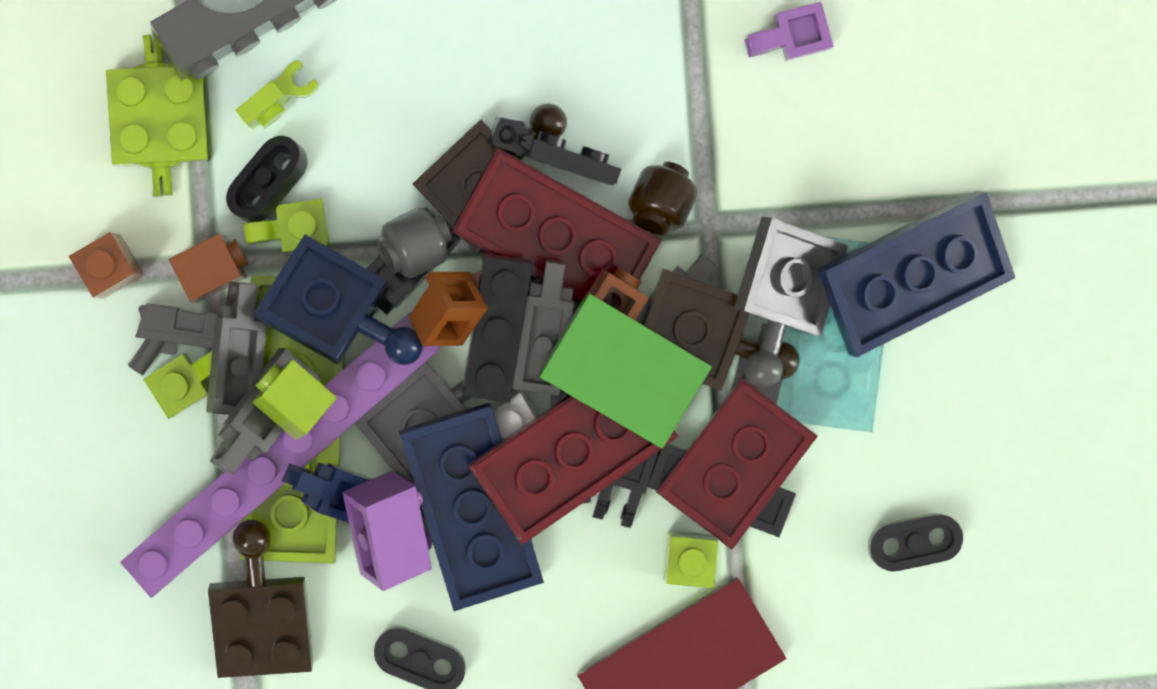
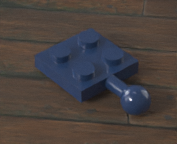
(328, 300)

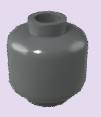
(414, 242)

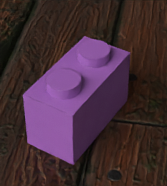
(388, 530)

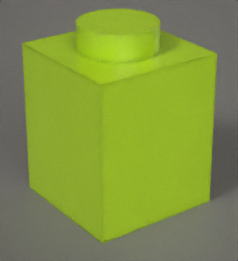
(292, 398)
(690, 560)

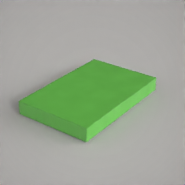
(624, 370)

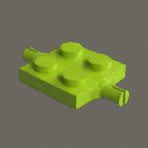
(156, 117)

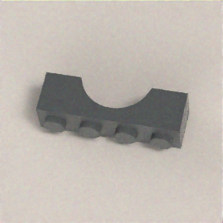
(198, 36)

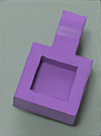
(797, 31)

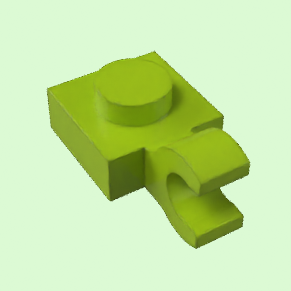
(267, 103)
(291, 225)
(180, 383)

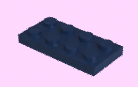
(916, 273)
(469, 535)

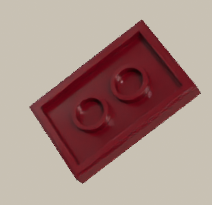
(736, 463)

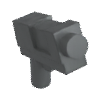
(165, 328)

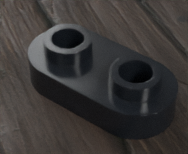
(266, 179)
(914, 542)
(419, 661)

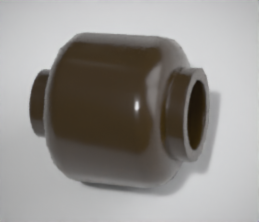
(662, 198)

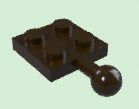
(457, 171)
(706, 325)
(259, 622)

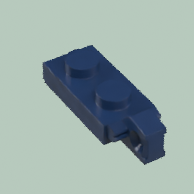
(324, 487)

